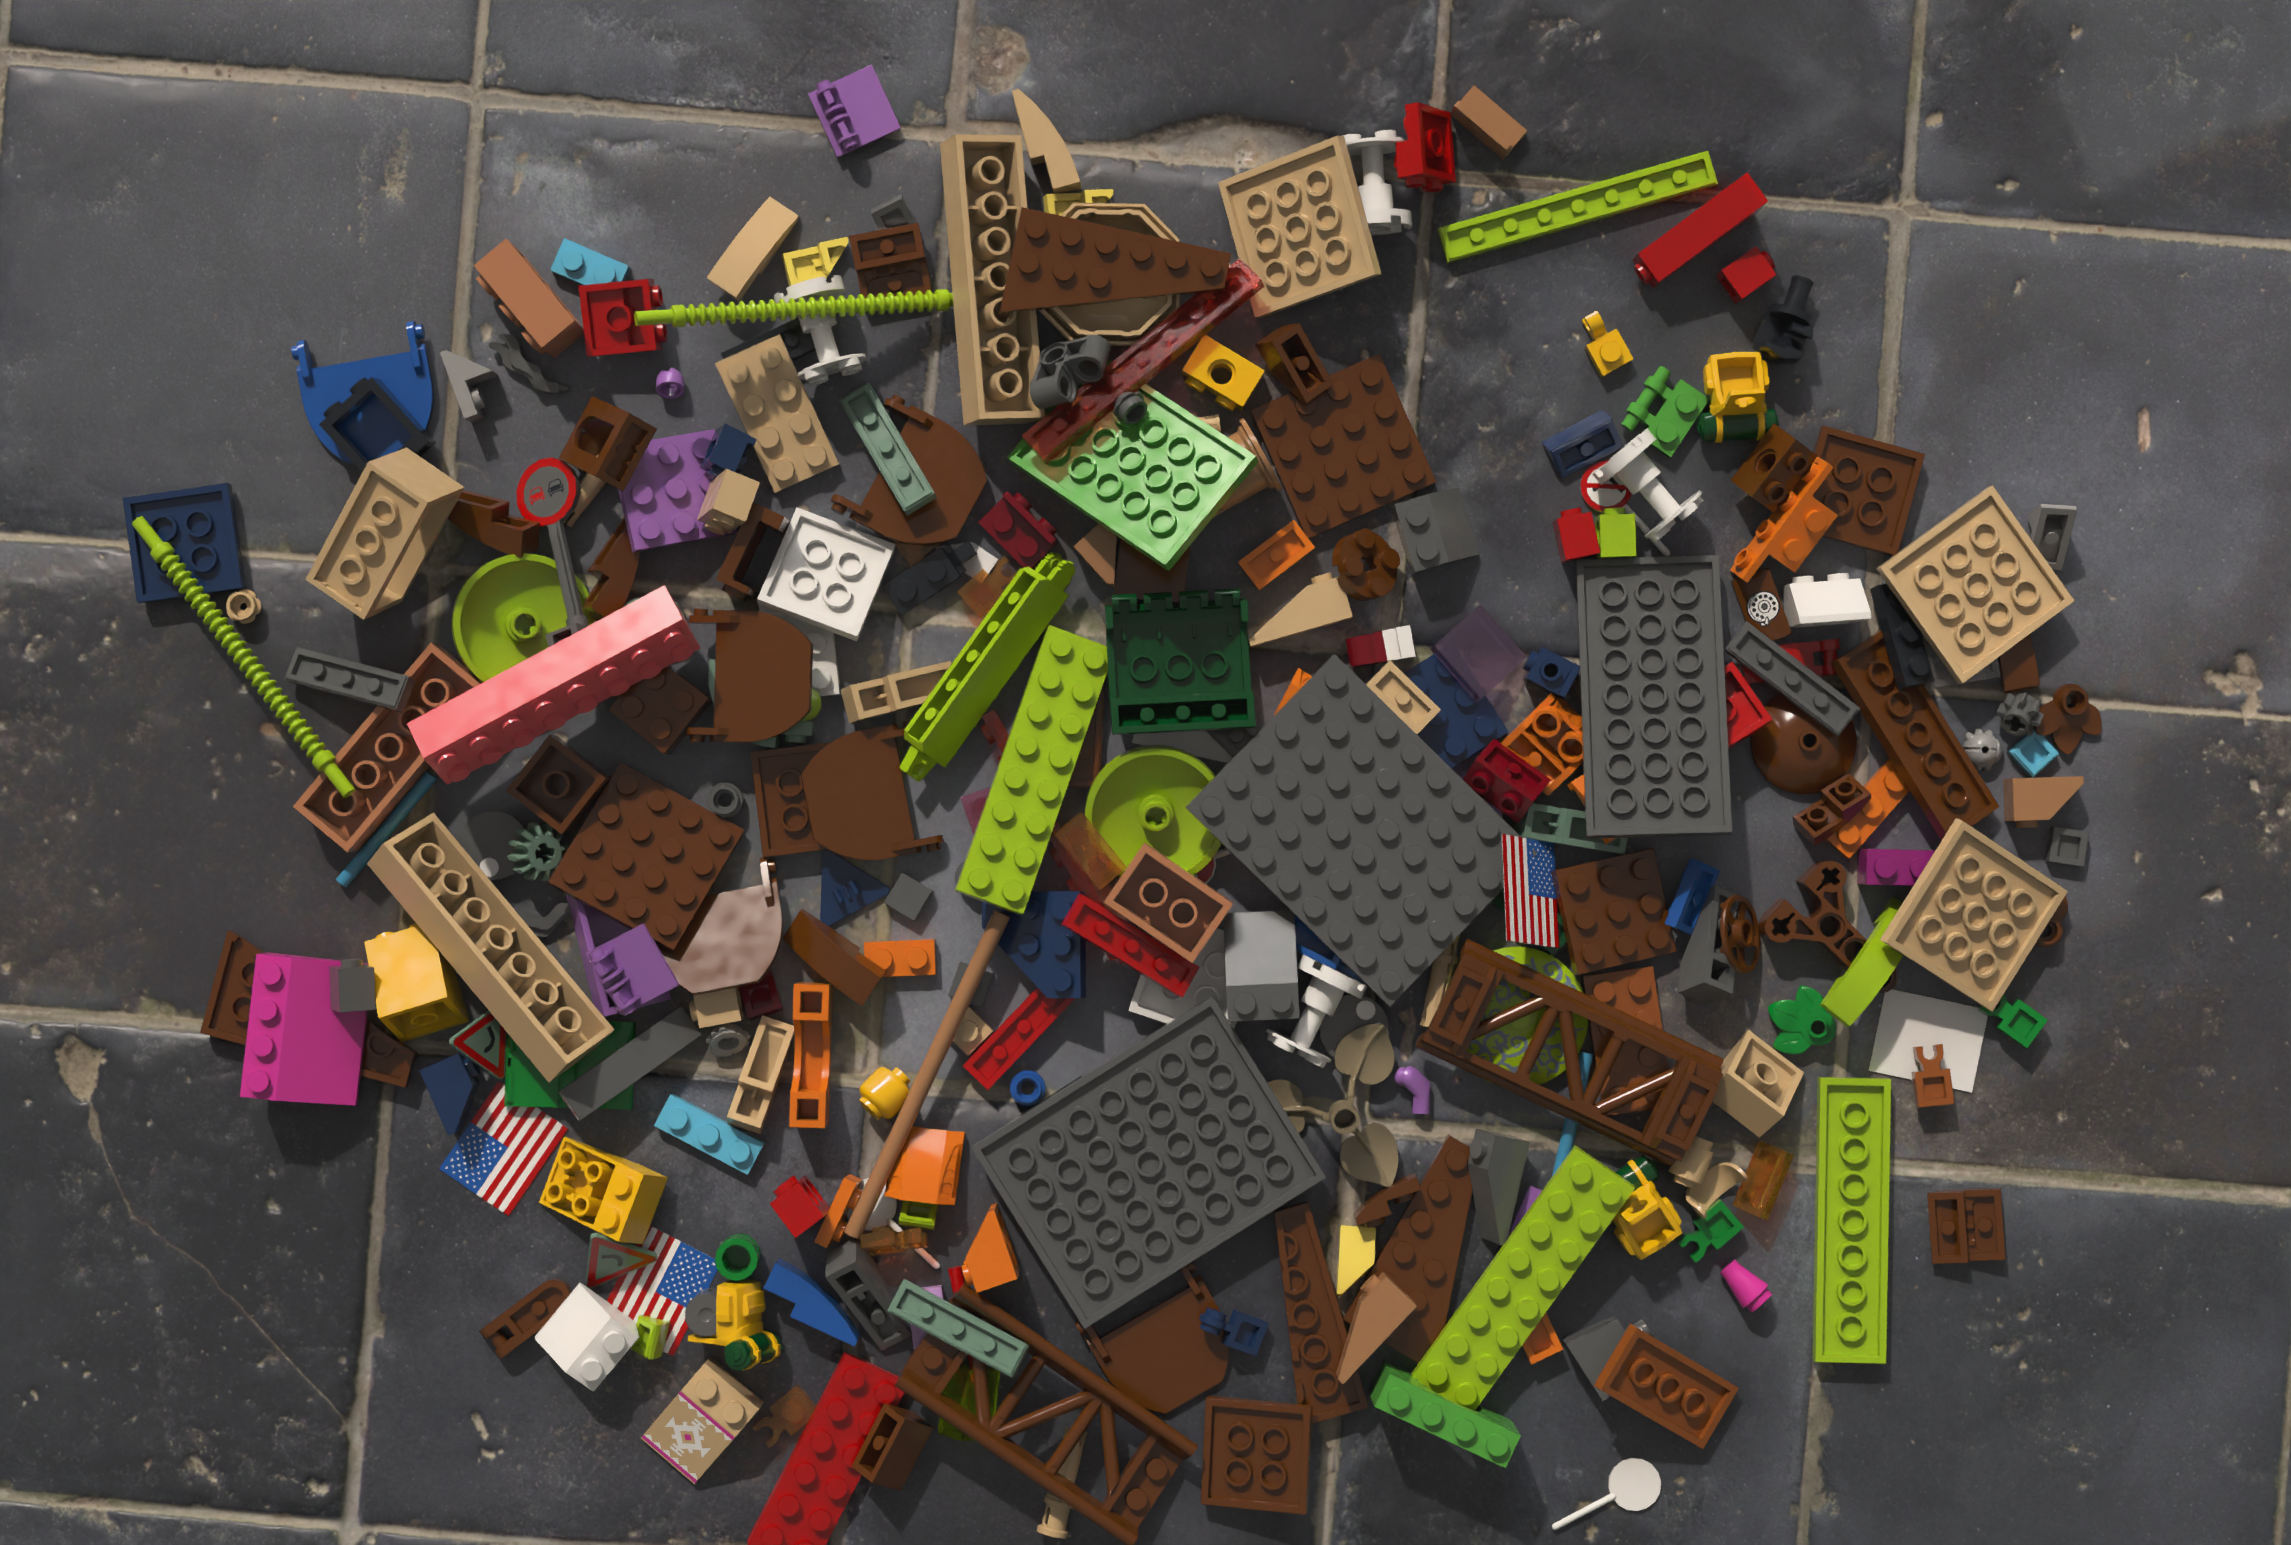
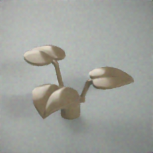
(1373, 1151)

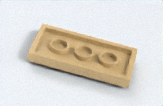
(777, 413)

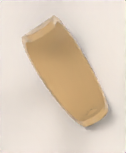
(1716, 1182)

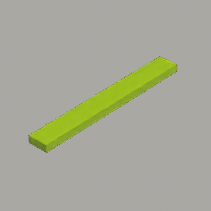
(1577, 207)

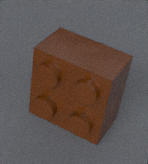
(662, 708)
(558, 784)

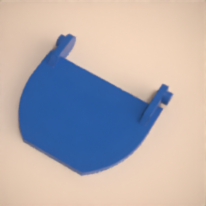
(371, 424)

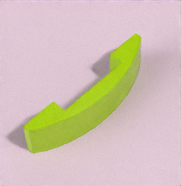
(1867, 972)

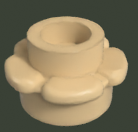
(234, 606)

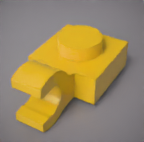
(1607, 349)

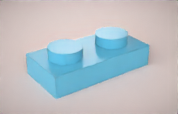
(586, 265)

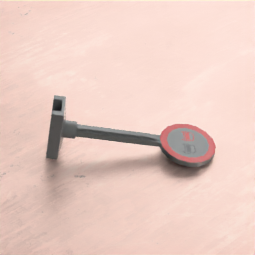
(549, 496)

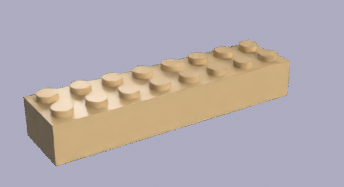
(983, 211)
(490, 946)

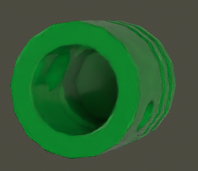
(737, 1257)

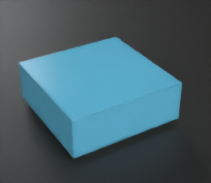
(2032, 753)

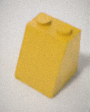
(414, 984)

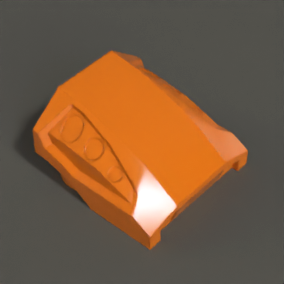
(1549, 740)
(927, 1167)

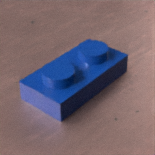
(1691, 895)

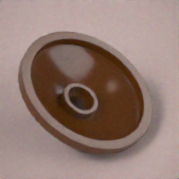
(1788, 762)

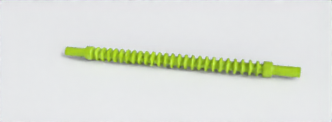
(679, 315)
(323, 759)

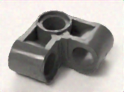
(1066, 366)

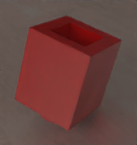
(1747, 274)
(1575, 535)

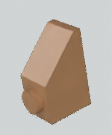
(2037, 798)

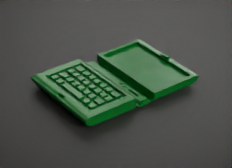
(529, 1088)

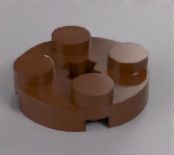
(1380, 560)

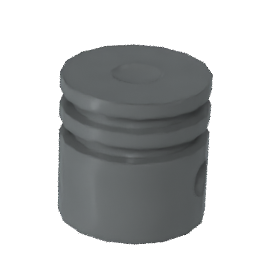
(701, 1313)

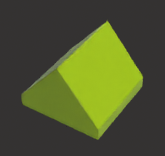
(918, 1215)
(651, 1337)

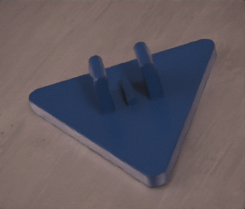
(845, 888)

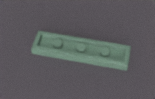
(888, 448)
(958, 1328)

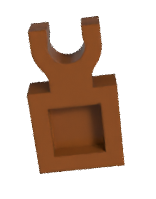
(1931, 1084)

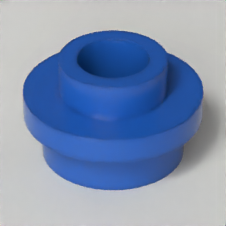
(1027, 1099)

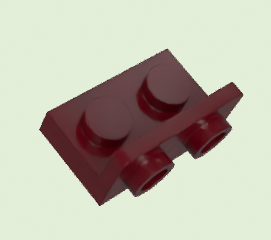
(1019, 531)
(1506, 780)

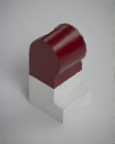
(1381, 647)

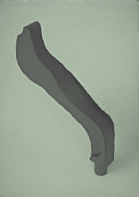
(514, 361)
(546, 925)

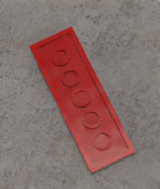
(820, 1469)

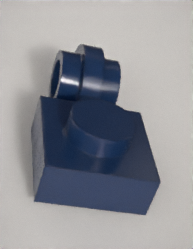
(1241, 1332)

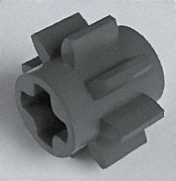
(2019, 714)

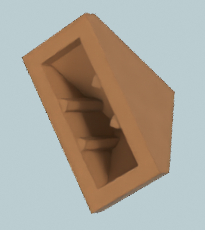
(1099, 552)

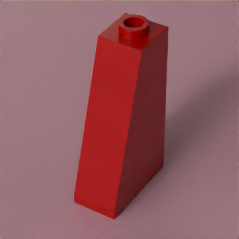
(1699, 231)

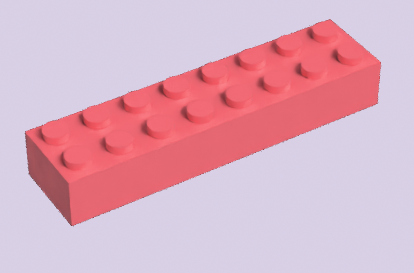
(554, 686)

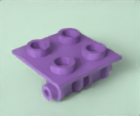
(854, 110)
(632, 969)

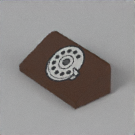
(1762, 604)

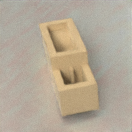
(1046, 145)
(752, 248)
(891, 692)
(760, 1075)

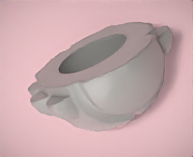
(1973, 748)
(727, 1039)

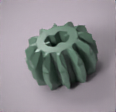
(528, 843)

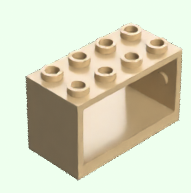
(384, 533)

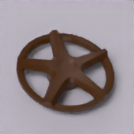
(1740, 934)

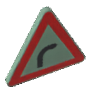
(483, 1044)
(613, 1259)

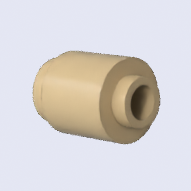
(1694, 1163)

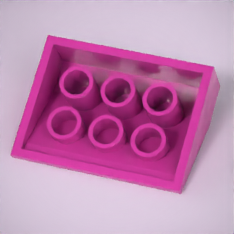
(295, 1039)

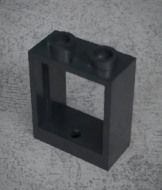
(363, 389)

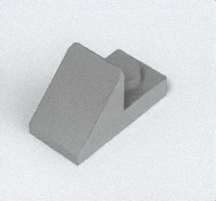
(463, 376)
(2052, 531)

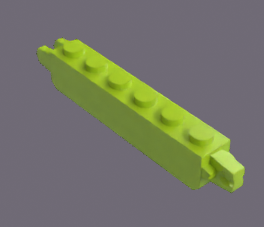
(985, 664)

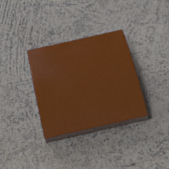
(891, 261)
(1966, 1225)

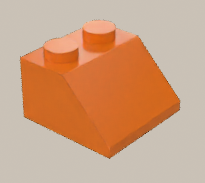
(991, 1254)

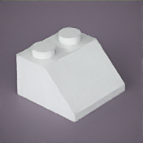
(1825, 602)
(587, 1336)

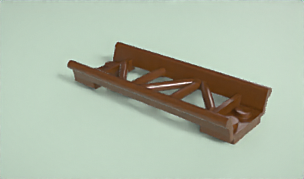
(1686, 1086)
(1128, 1493)

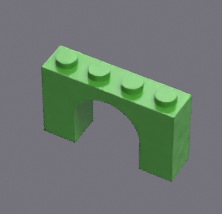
(1475, 1431)

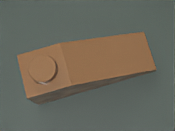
(1376, 1316)

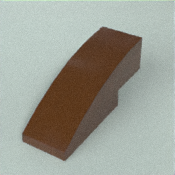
(491, 524)
(615, 572)
(833, 957)

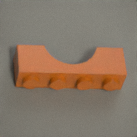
(812, 1055)

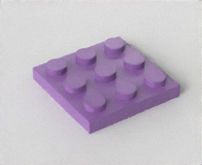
(668, 493)

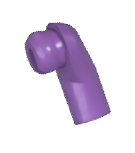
(1417, 1085)

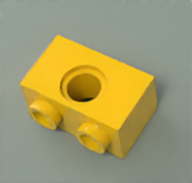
(1212, 355)

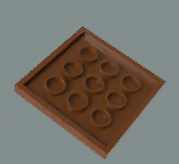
(1343, 448)
(646, 856)

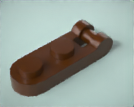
(526, 1315)

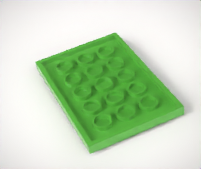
(1147, 479)

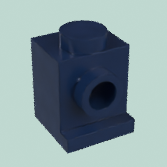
(726, 451)
(1565, 672)

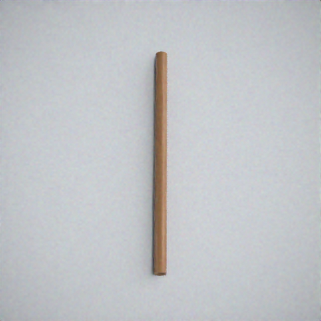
(927, 1074)

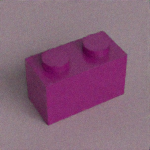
(1891, 866)

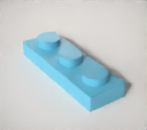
(709, 1133)

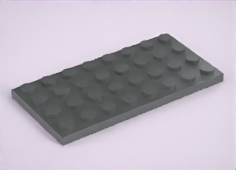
(1653, 697)

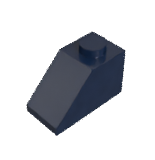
(452, 1089)

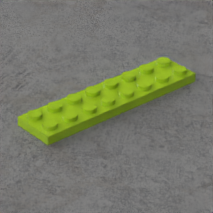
(1034, 771)
(1851, 1220)
(1523, 1279)

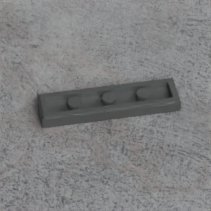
(349, 679)
(1791, 679)

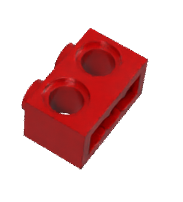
(799, 1204)

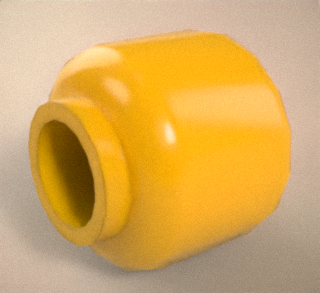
(884, 1092)

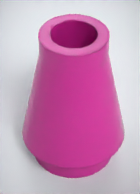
(1746, 1286)

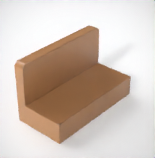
(1488, 122)

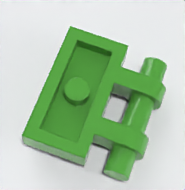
(1674, 417)

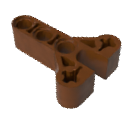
(1828, 903)

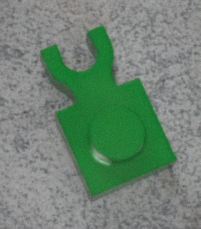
(2017, 1021)
(1715, 1229)

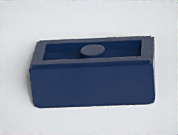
(1582, 443)

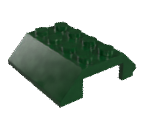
(1179, 662)

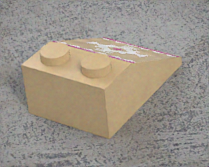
(702, 1420)

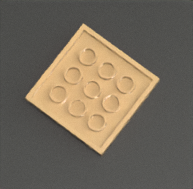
(1300, 226)
(1975, 584)
(1974, 914)

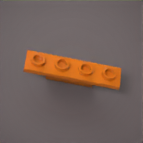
(1792, 528)

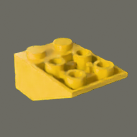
(603, 1191)

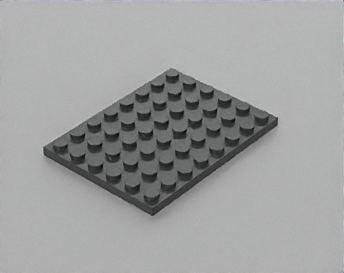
(1358, 829)
(1148, 1162)

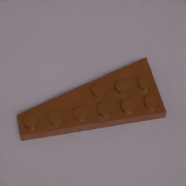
(1087, 263)
(229, 1009)
(1426, 1249)

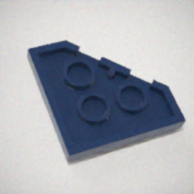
(1042, 947)

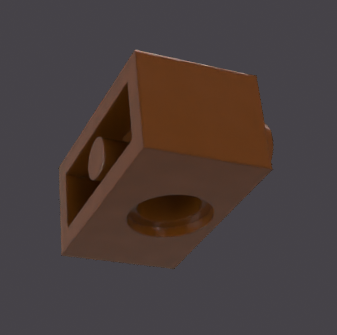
(1774, 468)

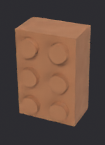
(528, 299)
(1168, 902)

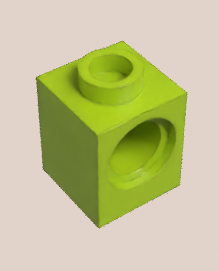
(1616, 534)

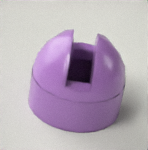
(670, 383)

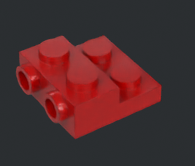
(1428, 154)
(610, 320)
(1744, 710)

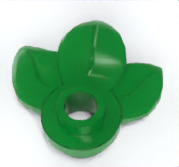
(1796, 1022)

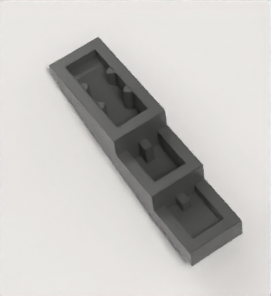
(629, 1063)

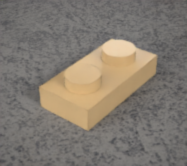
(1403, 697)

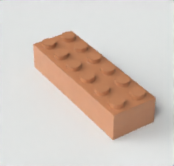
(383, 756)

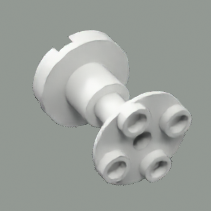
(1375, 193)
(821, 332)
(1640, 474)
(1321, 999)

